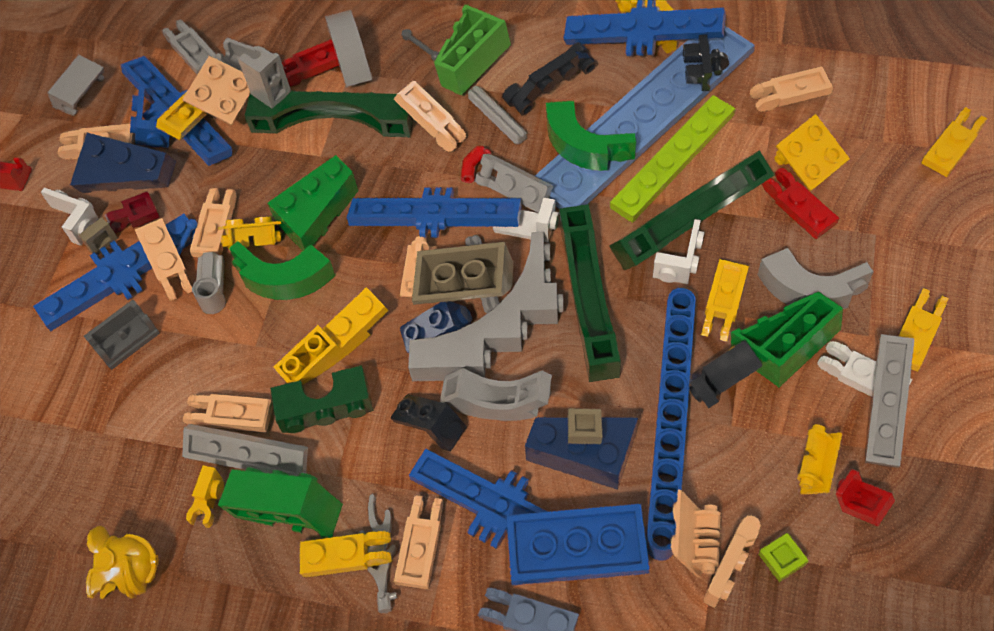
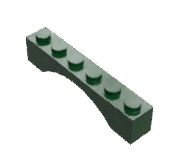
(371, 109)
(698, 205)
(593, 319)

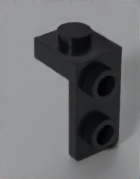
(723, 373)
(430, 416)

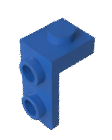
(146, 130)

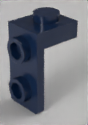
(436, 321)

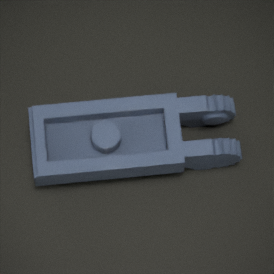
(527, 614)

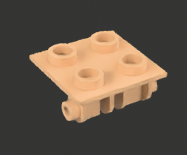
(218, 90)
(695, 535)

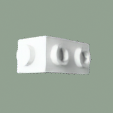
(80, 213)
(531, 222)
(676, 268)

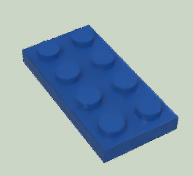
(577, 544)

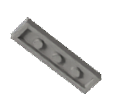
(889, 401)
(243, 450)

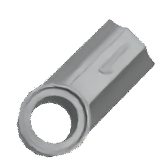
(210, 283)

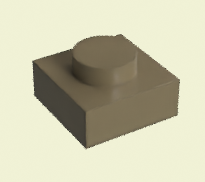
(97, 236)
(584, 426)

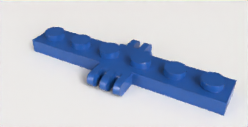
(645, 26)
(162, 96)
(435, 212)
(113, 273)
(476, 494)

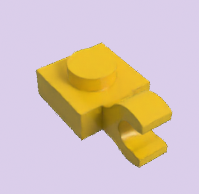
(207, 490)

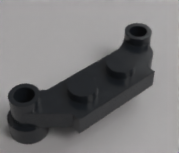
(549, 75)

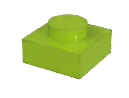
(783, 557)

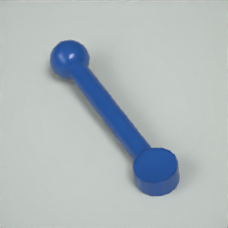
(191, 225)

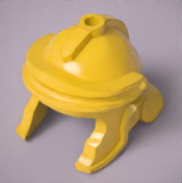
(119, 563)

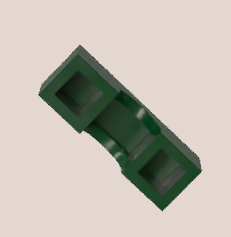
(347, 399)

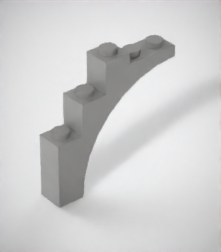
(501, 330)

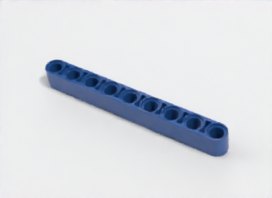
(666, 431)

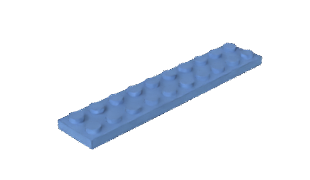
(646, 111)

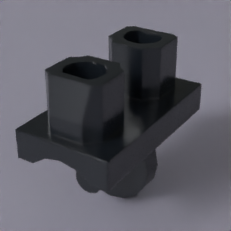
(706, 64)

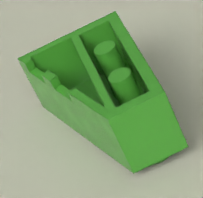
(471, 49)

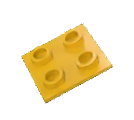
(811, 152)

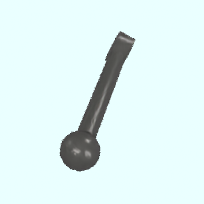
(407, 35)

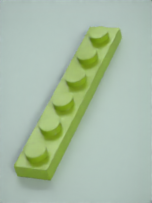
(672, 159)

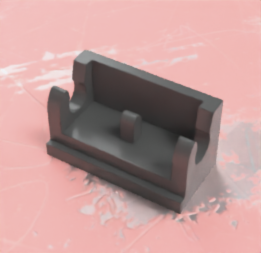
(121, 334)

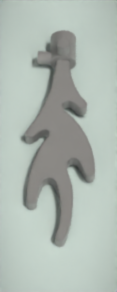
(381, 574)

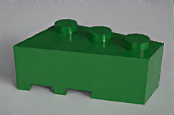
(314, 202)
(791, 336)
(281, 499)

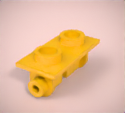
(262, 232)
(819, 465)

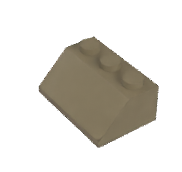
(462, 273)

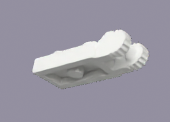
(858, 371)

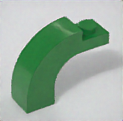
(583, 147)
(284, 280)

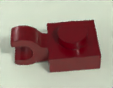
(136, 211)

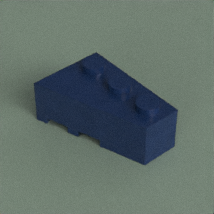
(120, 165)
(598, 463)

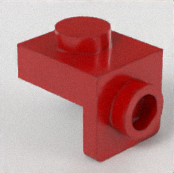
(863, 499)

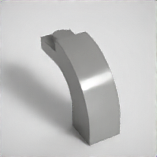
(348, 48)
(791, 282)
(496, 399)

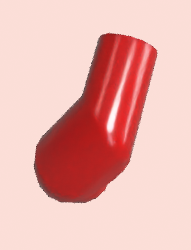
(470, 161)

